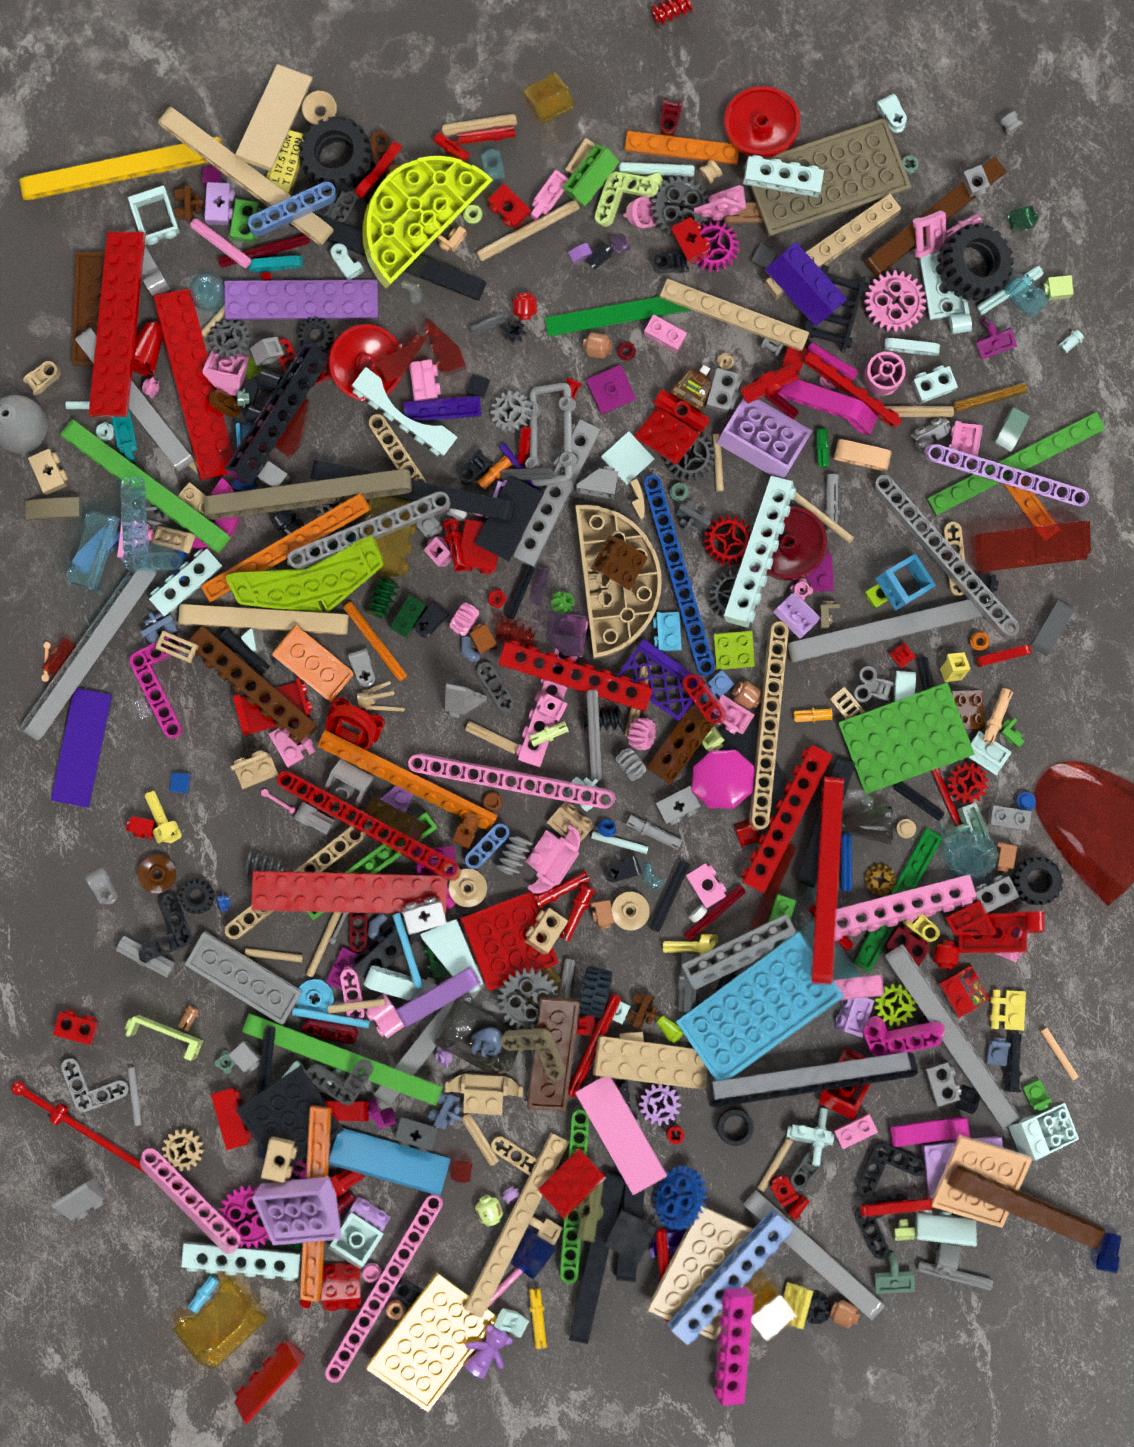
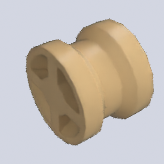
(710, 171)

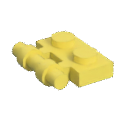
(1014, 1009)

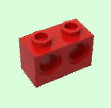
(75, 1032)

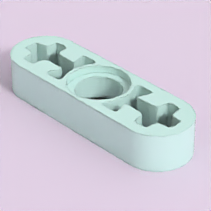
(911, 346)

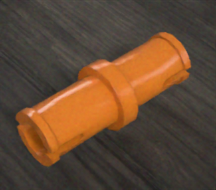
(494, 472)

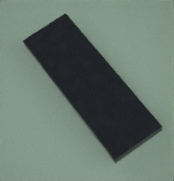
(746, 746)

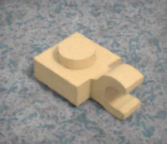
(547, 1230)

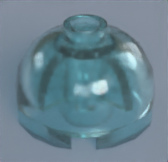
(207, 292)

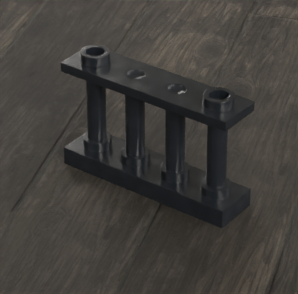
(847, 341)

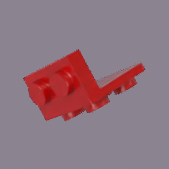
(340, 1287)

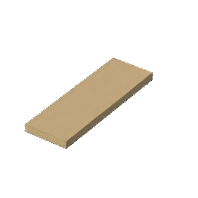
(273, 117)

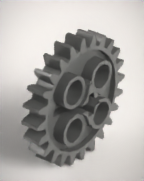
(682, 190)
(539, 985)

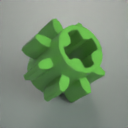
(562, 602)

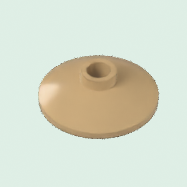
(477, 892)
(639, 908)

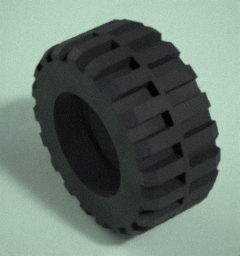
(330, 132)
(994, 251)

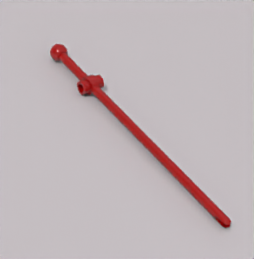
(59, 1115)

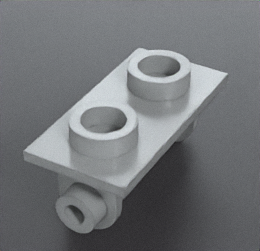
(923, 434)

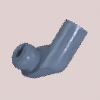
(467, 651)
(374, 924)

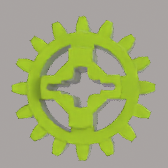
(887, 1002)

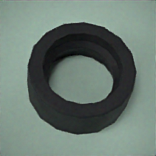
(720, 1127)

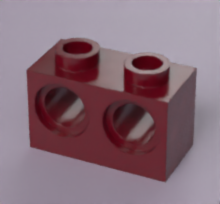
(910, 942)

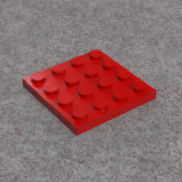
(499, 938)

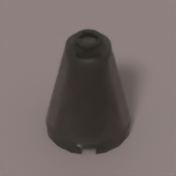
(870, 824)

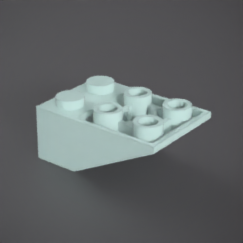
(1044, 1132)

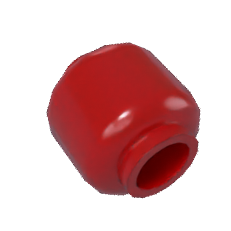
(524, 305)
(946, 955)

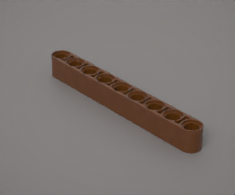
(949, 204)
(1025, 1206)

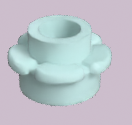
(100, 431)

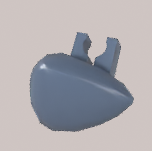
(487, 1041)

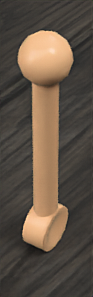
(45, 677)

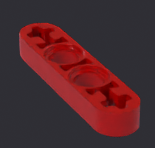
(896, 1207)

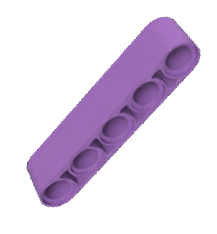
(438, 996)

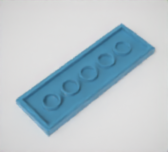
(389, 1161)

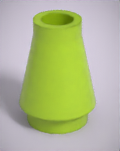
(670, 1029)

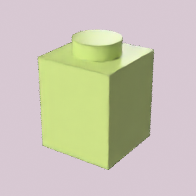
(1058, 287)

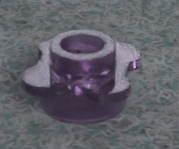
(619, 243)

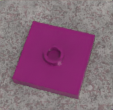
(611, 389)

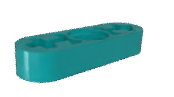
(276, 263)

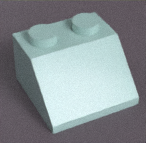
(357, 1241)

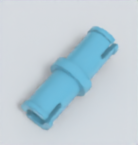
(203, 1293)

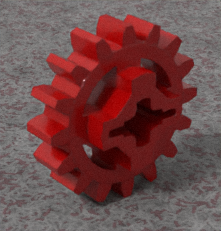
(964, 795)

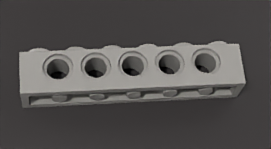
(738, 952)

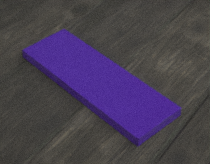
(81, 747)

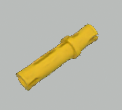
(537, 1318)

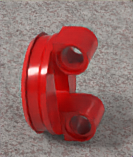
(343, 711)

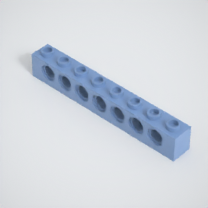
(731, 1266)

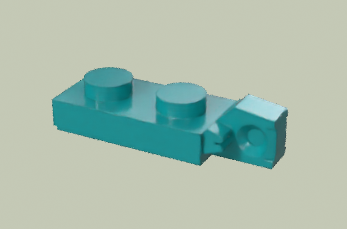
(125, 436)

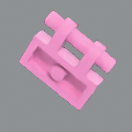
(289, 750)

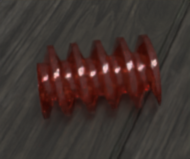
(514, 633)

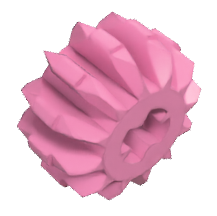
(464, 619)
(642, 733)

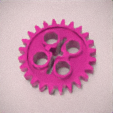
(241, 1201)

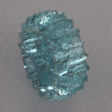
(973, 849)

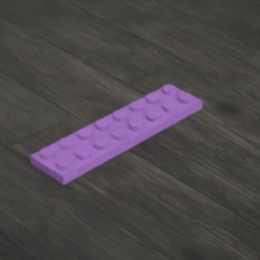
(301, 299)

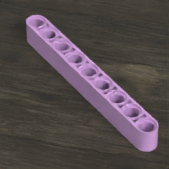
(1015, 475)

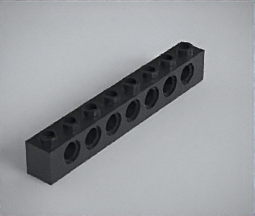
(268, 418)

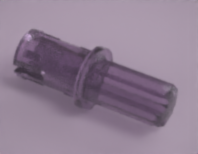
(540, 585)

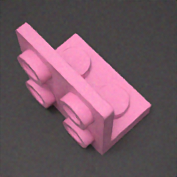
(723, 203)

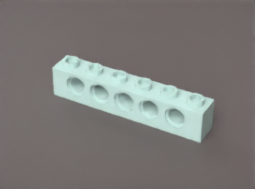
(291, 1259)

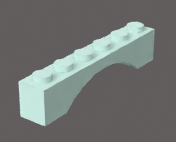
(371, 387)

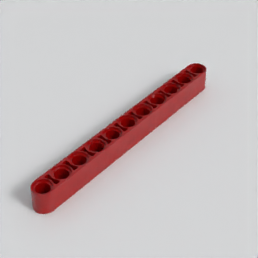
(374, 832)
(827, 880)

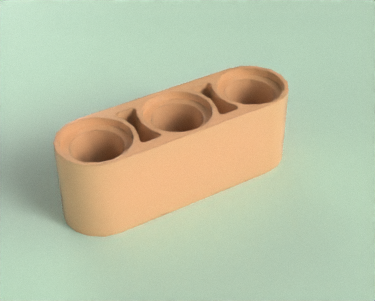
(862, 455)

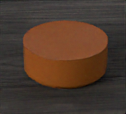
(492, 802)

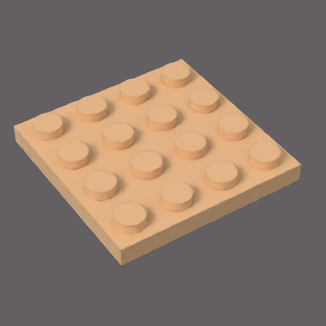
(988, 1160)

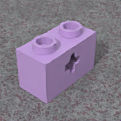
(214, 194)

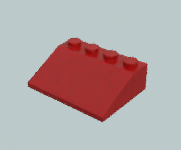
(268, 1380)

